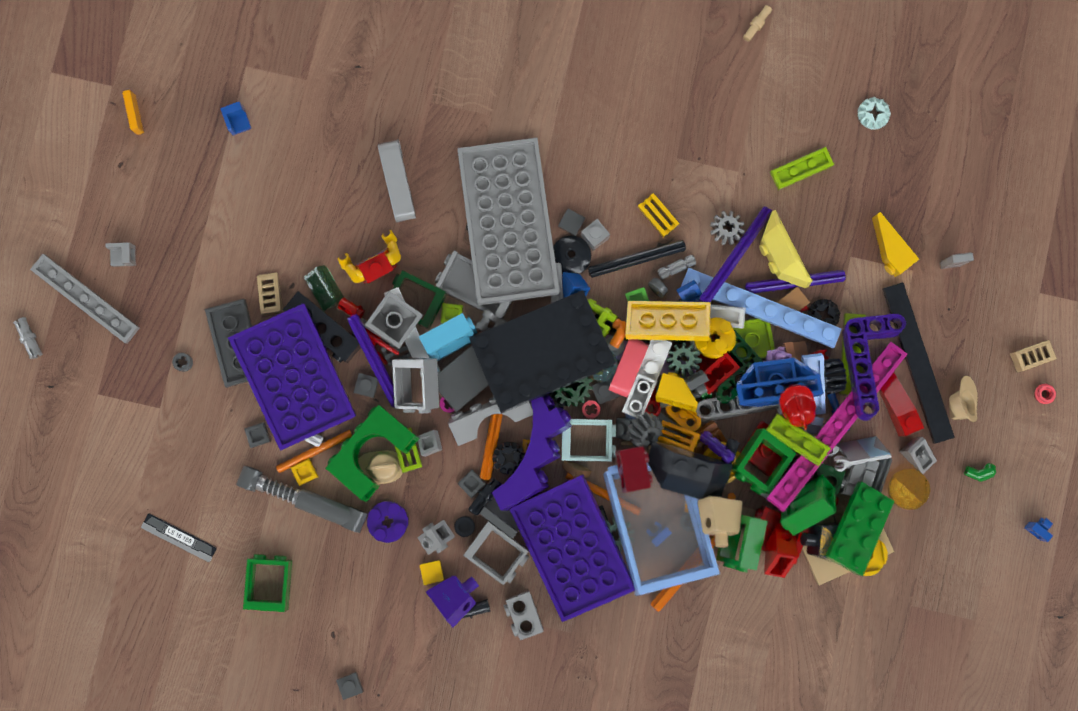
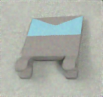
(859, 452)

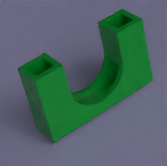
(346, 464)

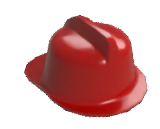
(798, 406)

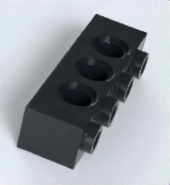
(349, 345)

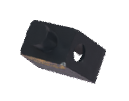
(819, 539)

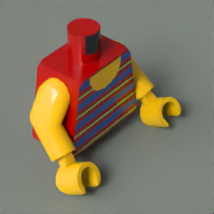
(376, 265)

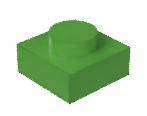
(637, 295)

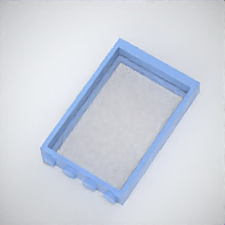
(660, 535)

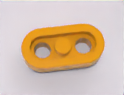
(682, 416)

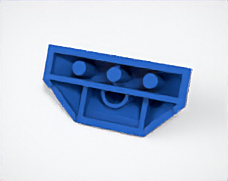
(769, 379)

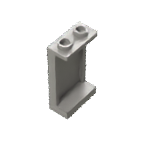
(460, 283)

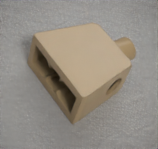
(720, 518)

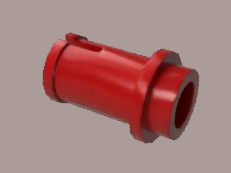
(350, 308)

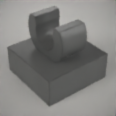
(696, 381)

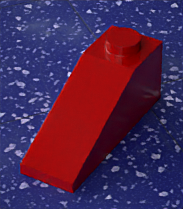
(900, 407)

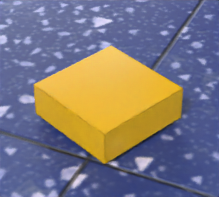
(304, 472)
(431, 572)

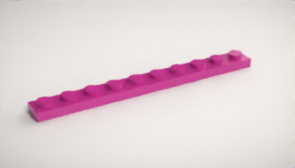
(834, 430)

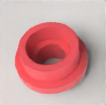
(1051, 394)

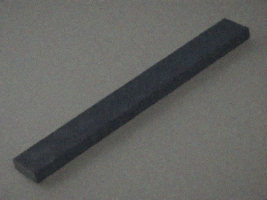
(919, 365)

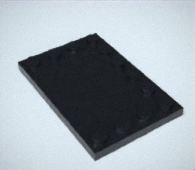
(542, 351)

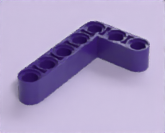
(863, 359)

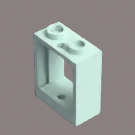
(610, 449)

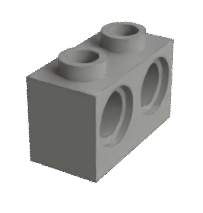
(529, 613)

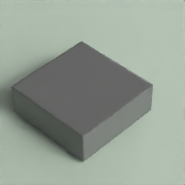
(571, 222)
(257, 435)
(471, 483)

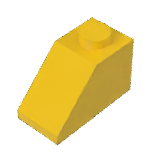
(675, 392)

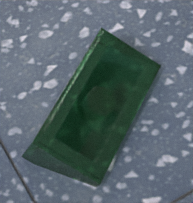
(323, 287)

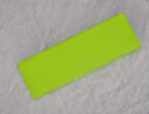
(802, 168)
(798, 440)

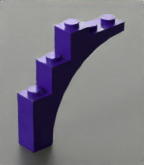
(542, 450)

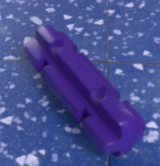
(717, 447)

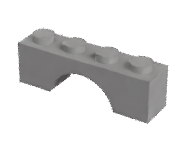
(465, 425)

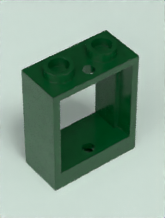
(436, 302)

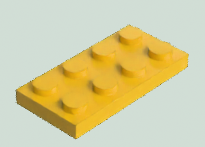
(668, 320)

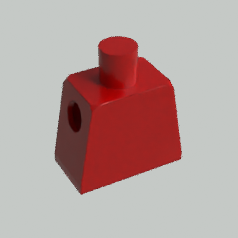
(780, 552)

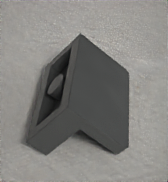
(501, 519)

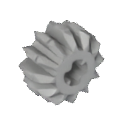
(731, 222)

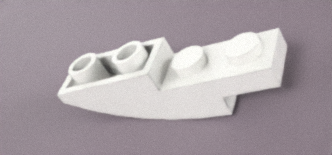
(647, 377)

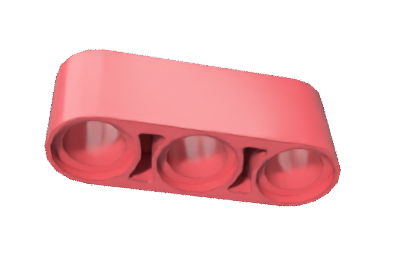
(628, 367)

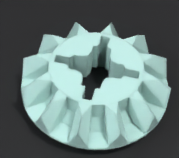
(867, 119)

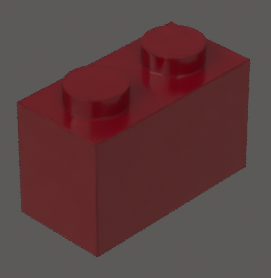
(633, 469)

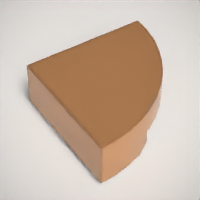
(576, 469)

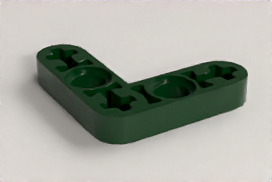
(744, 367)

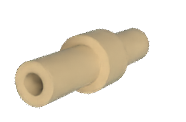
(757, 23)

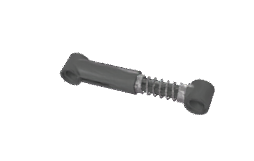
(305, 500)

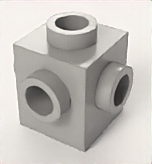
(435, 537)

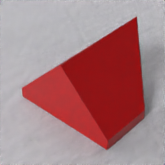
(717, 370)

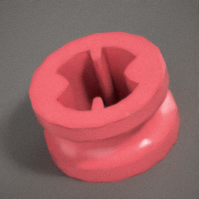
(592, 415)

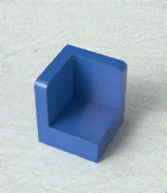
(235, 118)
(573, 283)

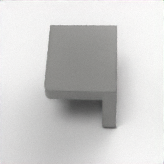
(122, 254)

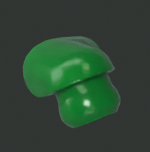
(986, 473)

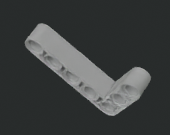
(735, 410)

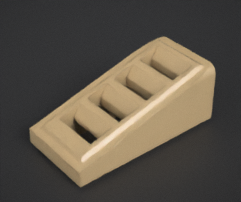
(262, 301)
(1019, 362)

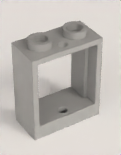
(402, 384)
(510, 574)

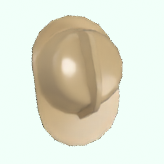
(964, 401)
(381, 466)

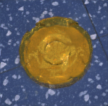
(909, 489)

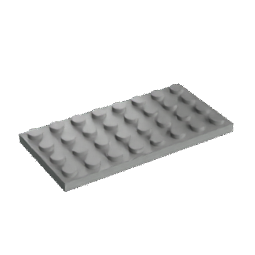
(508, 221)

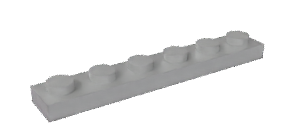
(85, 298)

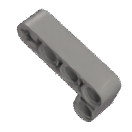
(396, 180)

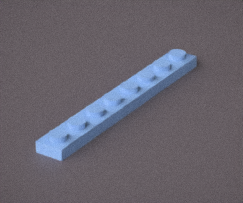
(769, 310)

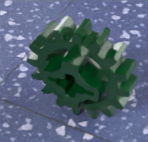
(573, 393)

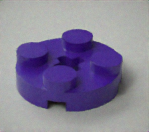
(380, 531)

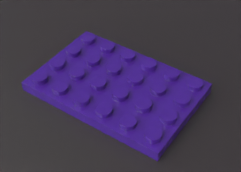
(292, 376)
(572, 548)

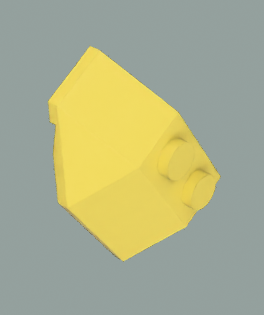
(782, 254)

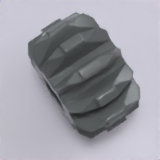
(645, 430)

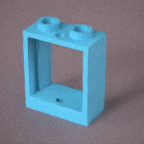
(448, 337)

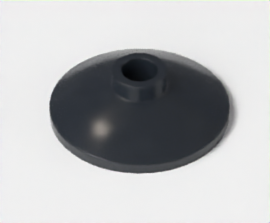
(582, 254)

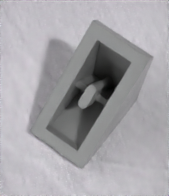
(919, 454)

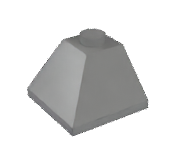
(393, 320)

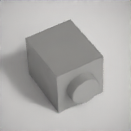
(595, 234)

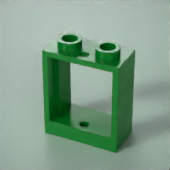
(776, 446)
(810, 506)
(750, 546)
(267, 605)

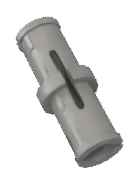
(27, 338)

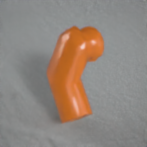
(619, 336)

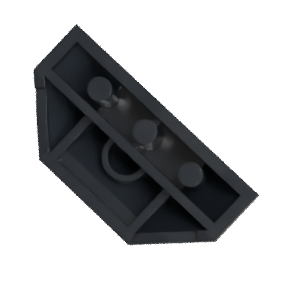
(687, 471)

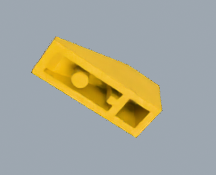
(893, 249)

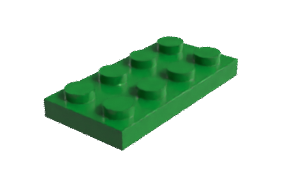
(859, 528)

